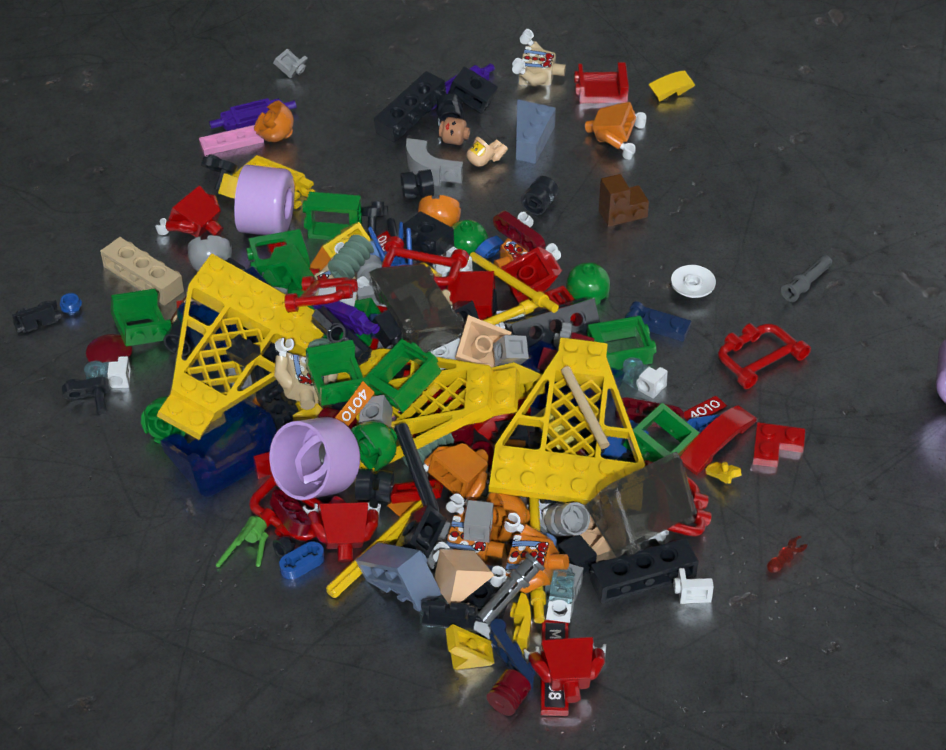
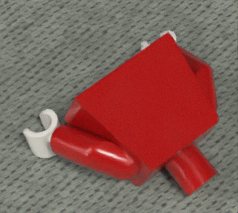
(193, 215)
(344, 526)
(567, 664)

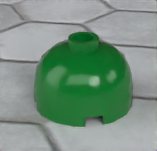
(468, 235)
(588, 281)
(154, 425)
(375, 443)

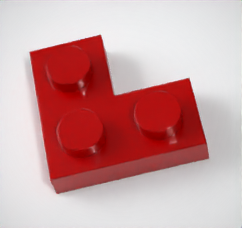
(772, 438)

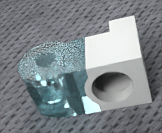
(116, 372)
(643, 377)
(561, 596)

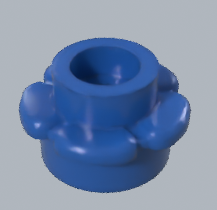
(70, 303)

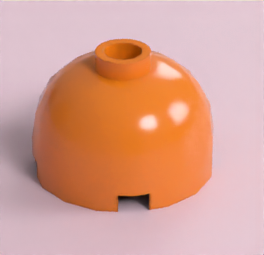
(276, 123)
(443, 209)
(502, 506)

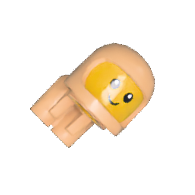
(481, 152)

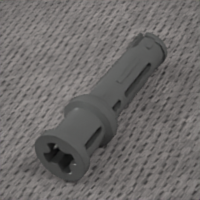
(801, 282)
(518, 579)

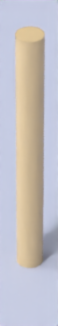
(585, 407)

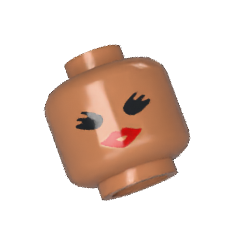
(454, 131)

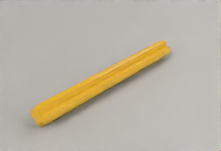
(353, 571)

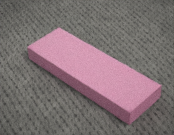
(229, 140)

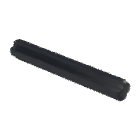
(415, 466)

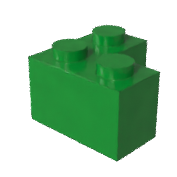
(286, 268)

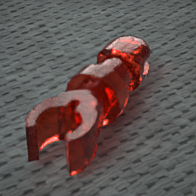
(785, 555)

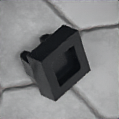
(242, 350)

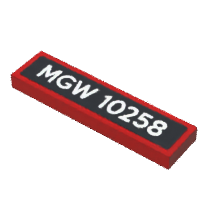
(553, 701)

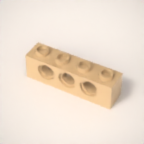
(142, 270)

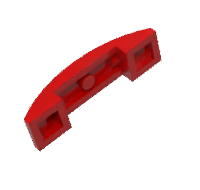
(715, 437)

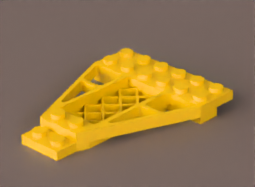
(248, 305)
(485, 396)
(565, 474)

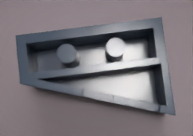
(533, 130)
(401, 571)

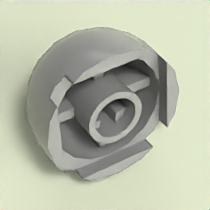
(200, 250)

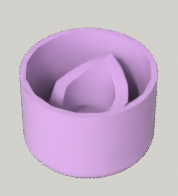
(264, 200)
(297, 462)

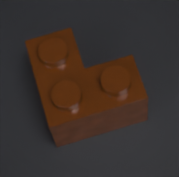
(620, 202)

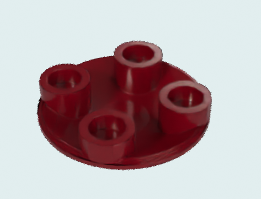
(107, 349)

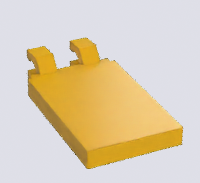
(300, 182)

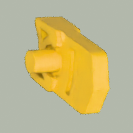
(723, 471)

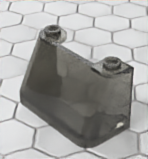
(417, 305)
(643, 505)

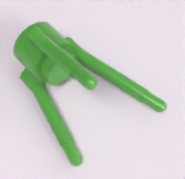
(251, 532)

